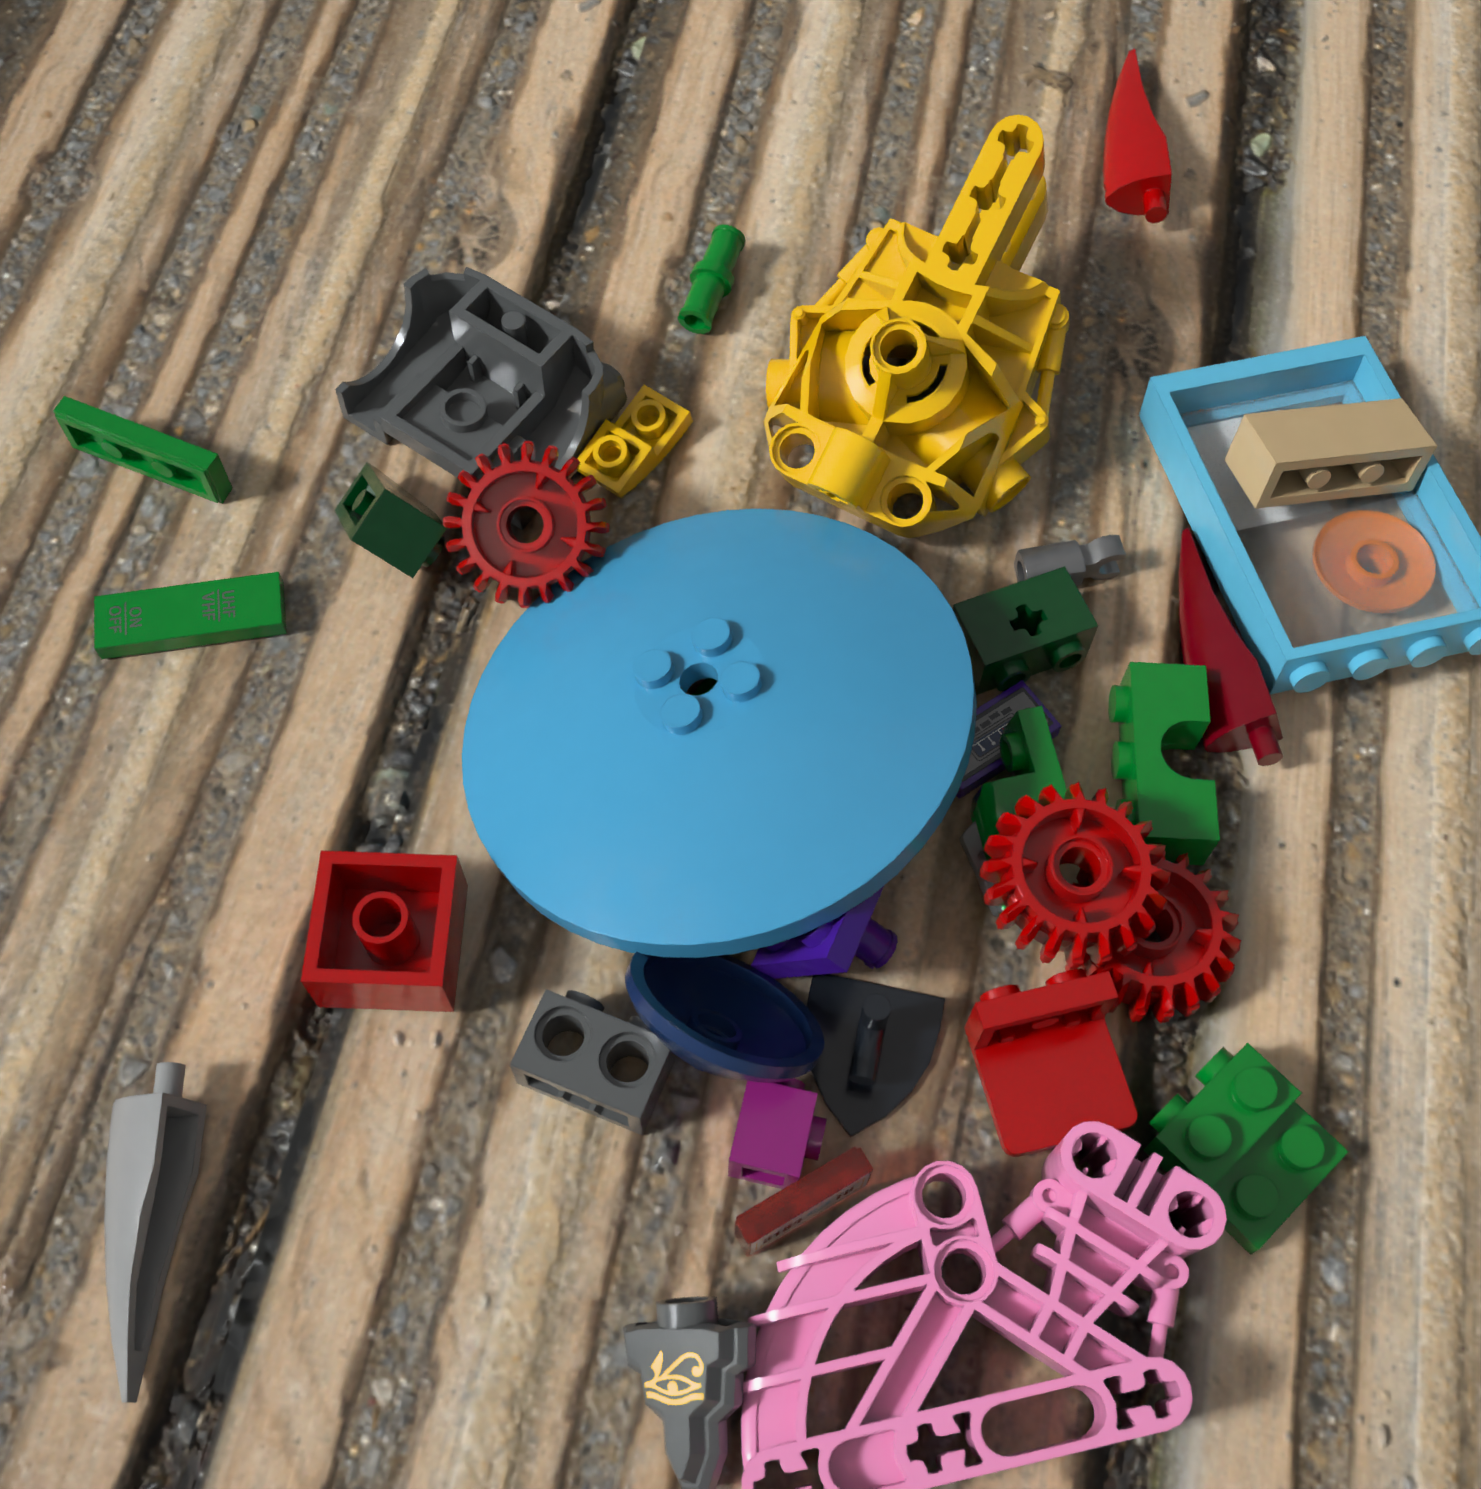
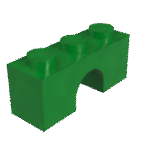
(1160, 711)

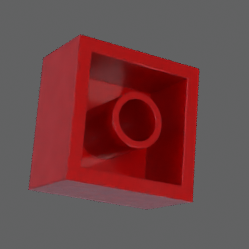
(385, 931)

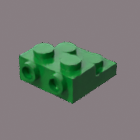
(1247, 1143)

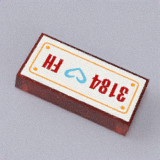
(802, 1200)

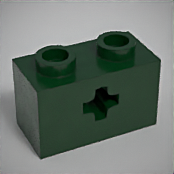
(1026, 630)

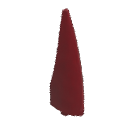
(1238, 696)

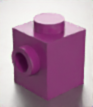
(775, 1133)

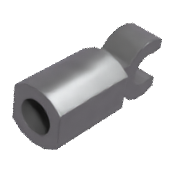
(1090, 560)

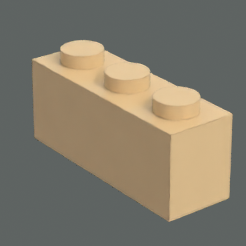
(1329, 452)

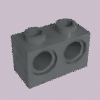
(585, 1076)

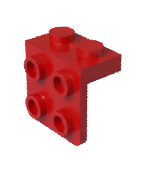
(1049, 1060)

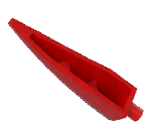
(1135, 151)

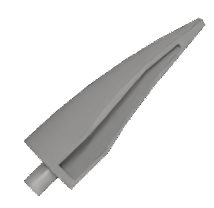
(147, 1190)

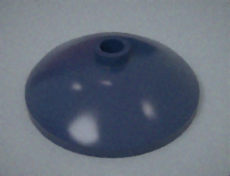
(725, 1017)

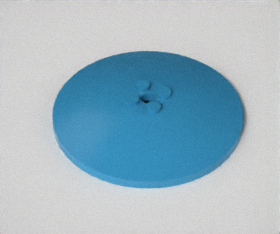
(734, 808)

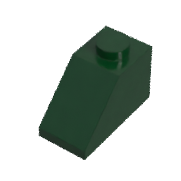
(390, 522)

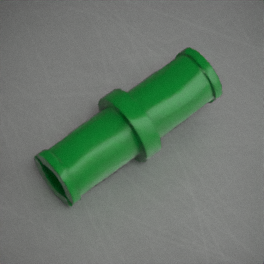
(711, 279)

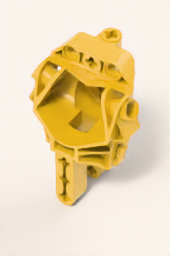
(915, 304)

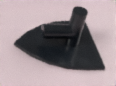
(873, 1046)

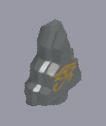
(692, 1380)

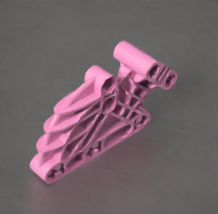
(1107, 1235)

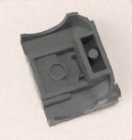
(481, 373)

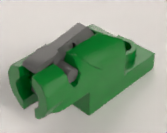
(1031, 755)

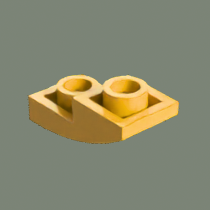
(638, 441)

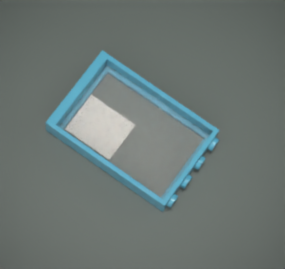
(1322, 582)

